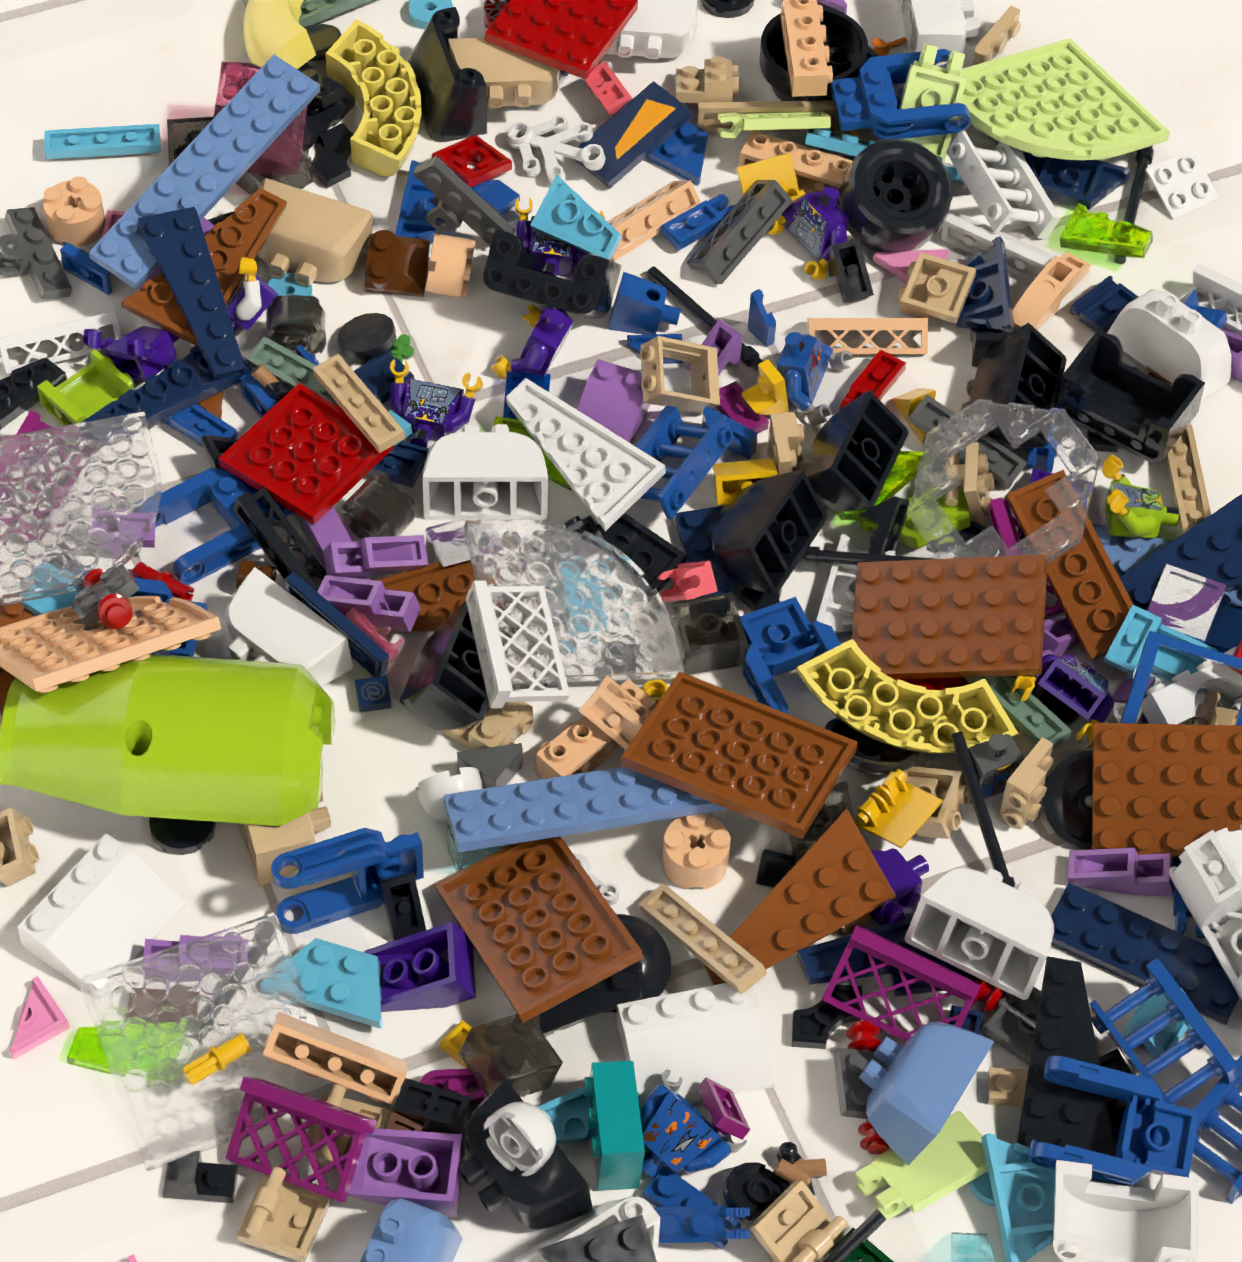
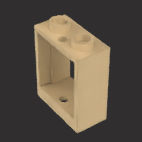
(702, 374)

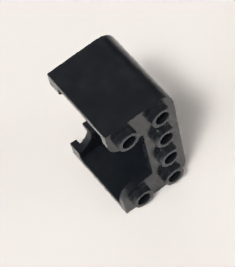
(510, 274)
(1125, 402)

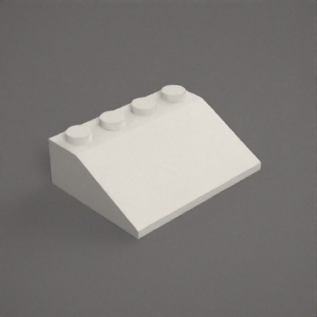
(100, 912)
(696, 1037)

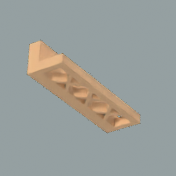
(647, 216)
(872, 324)
(615, 712)

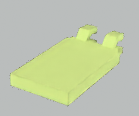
(934, 86)
(772, 121)
(942, 1167)

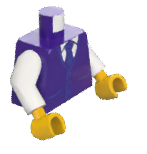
(250, 298)

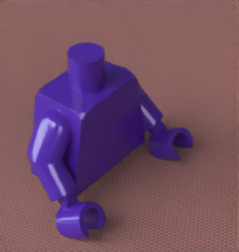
(137, 353)
(905, 882)

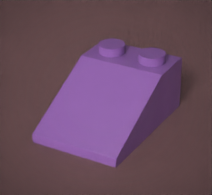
(614, 399)
(410, 1167)

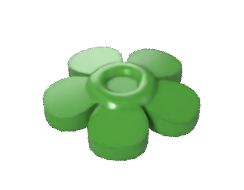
(402, 348)

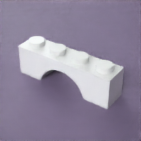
(1177, 701)

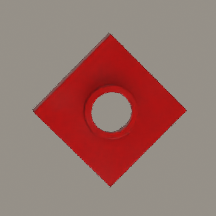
(474, 151)

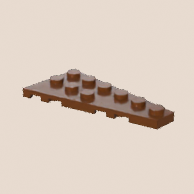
(228, 241)
(437, 590)
(818, 896)

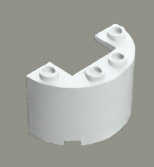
(1123, 1221)

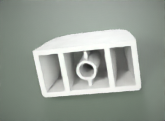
(937, 23)
(658, 30)
(1173, 340)
(485, 474)
(281, 629)
(984, 928)

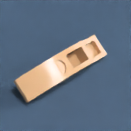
(1048, 290)

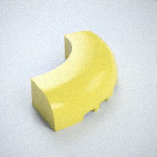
(275, 29)
(384, 91)
(899, 711)

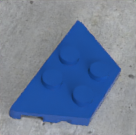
(683, 152)
(414, 208)

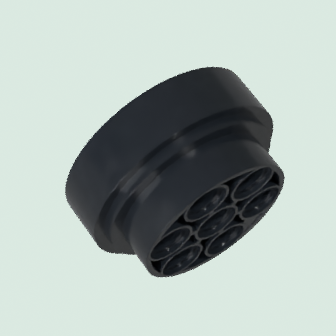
(846, 53)

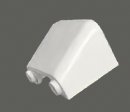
(602, 1216)

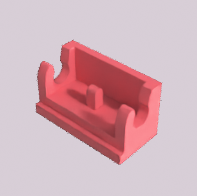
(607, 89)
(689, 581)

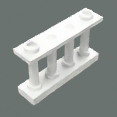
(1016, 175)

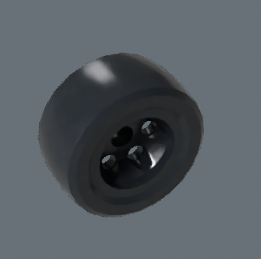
(889, 219)

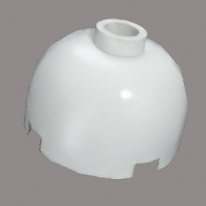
(432, 790)
(521, 1137)

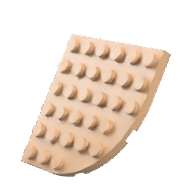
(61, 648)

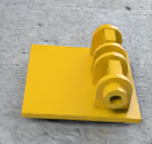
(775, 168)
(896, 810)

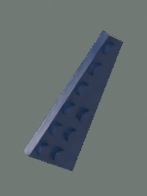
(1206, 549)

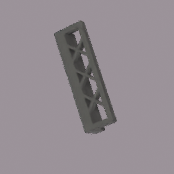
(740, 230)

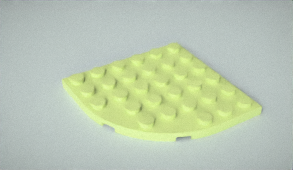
(1057, 105)

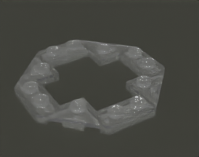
(1017, 424)

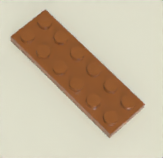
(1079, 577)

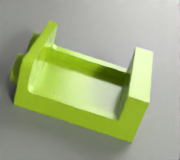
(85, 391)

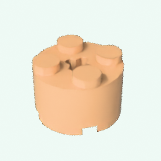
(74, 212)
(450, 265)
(696, 851)

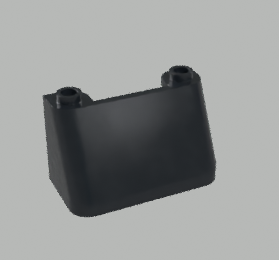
(450, 98)

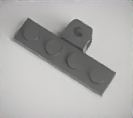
(457, 202)
(32, 252)
(1001, 461)

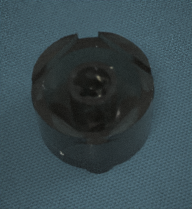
(297, 322)
(379, 509)

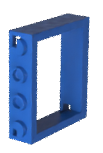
(1145, 665)

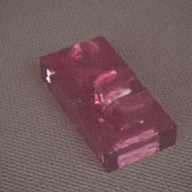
(365, 624)

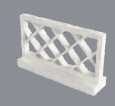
(490, 643)

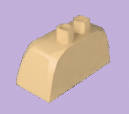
(508, 75)
(315, 236)
(268, 841)

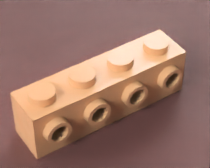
(805, 47)
(812, 166)
(582, 744)
(335, 1058)

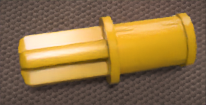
(216, 1059)

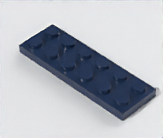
(1129, 942)

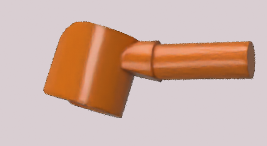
(883, 48)

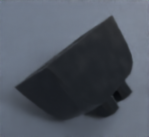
(1020, 371)
(854, 454)
(767, 530)
(447, 677)
(537, 1200)

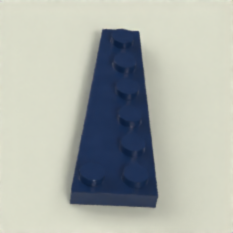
(170, 391)

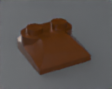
(396, 264)

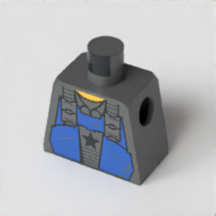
(995, 763)

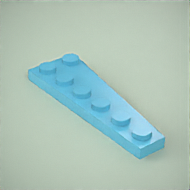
(853, 146)

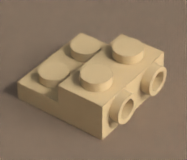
(712, 84)
(935, 288)
(785, 441)
(497, 728)
(1027, 786)
(948, 787)
(16, 851)

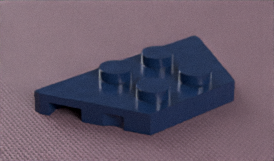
(1077, 180)
(989, 297)

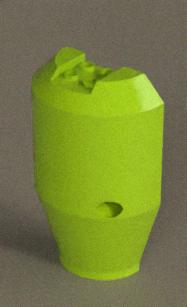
(175, 740)

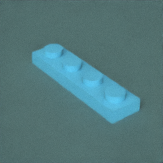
(102, 141)

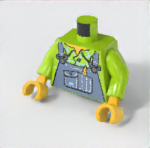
(1131, 508)

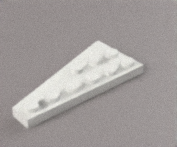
(593, 460)

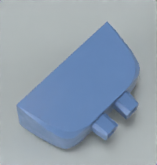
(920, 1084)
(412, 1235)

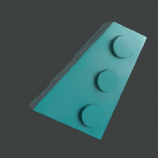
(616, 1125)

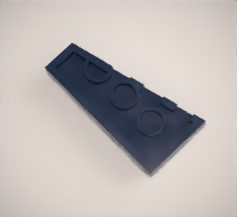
(695, 543)

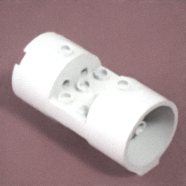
(1212, 891)

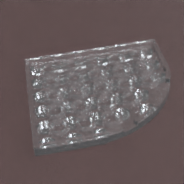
(74, 503)
(596, 597)
(175, 1006)

